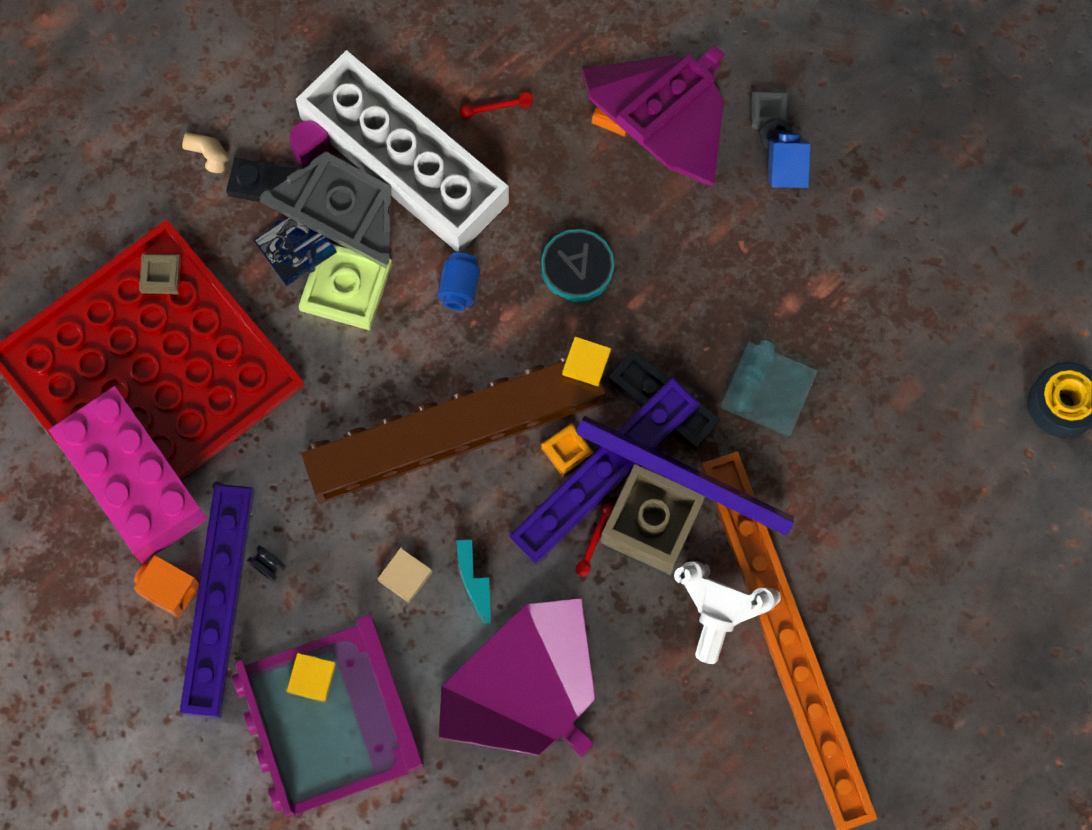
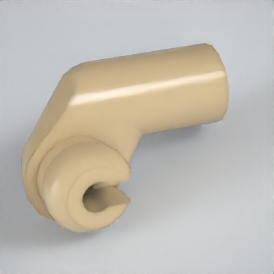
(211, 149)

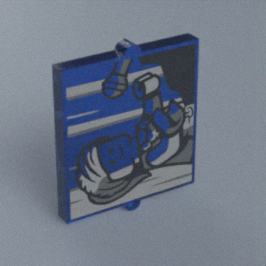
(294, 249)

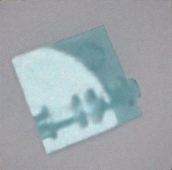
(769, 388)

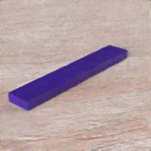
(601, 473)
(685, 475)
(217, 601)

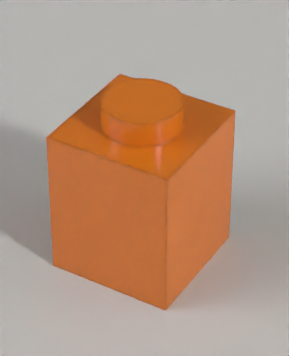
(165, 586)

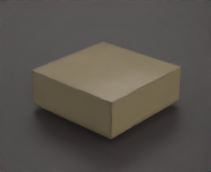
(160, 274)

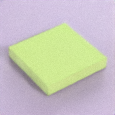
(345, 288)

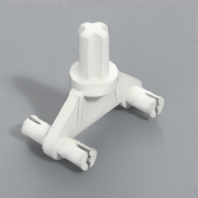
(720, 606)

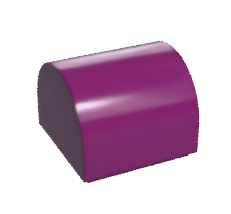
(308, 142)

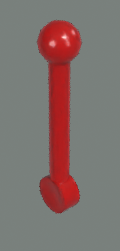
(525, 100)
(583, 566)

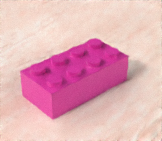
(127, 475)

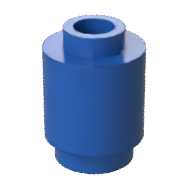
(459, 281)

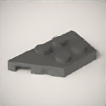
(338, 204)

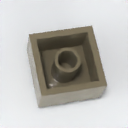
(652, 519)

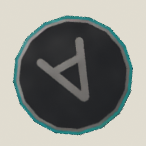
(577, 265)

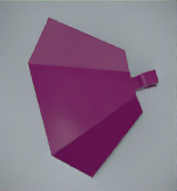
(666, 108)
(524, 684)

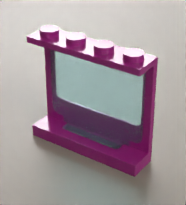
(332, 747)

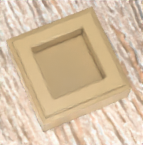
(404, 575)

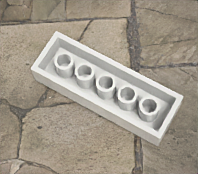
(404, 150)

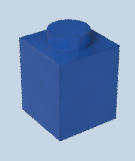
(789, 161)

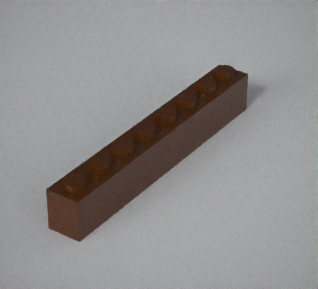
(446, 430)

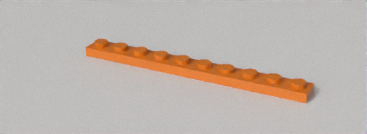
(794, 657)

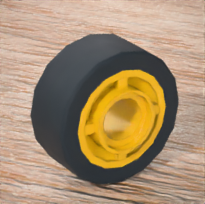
(1050, 411)

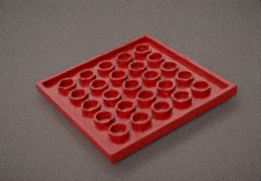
(180, 361)

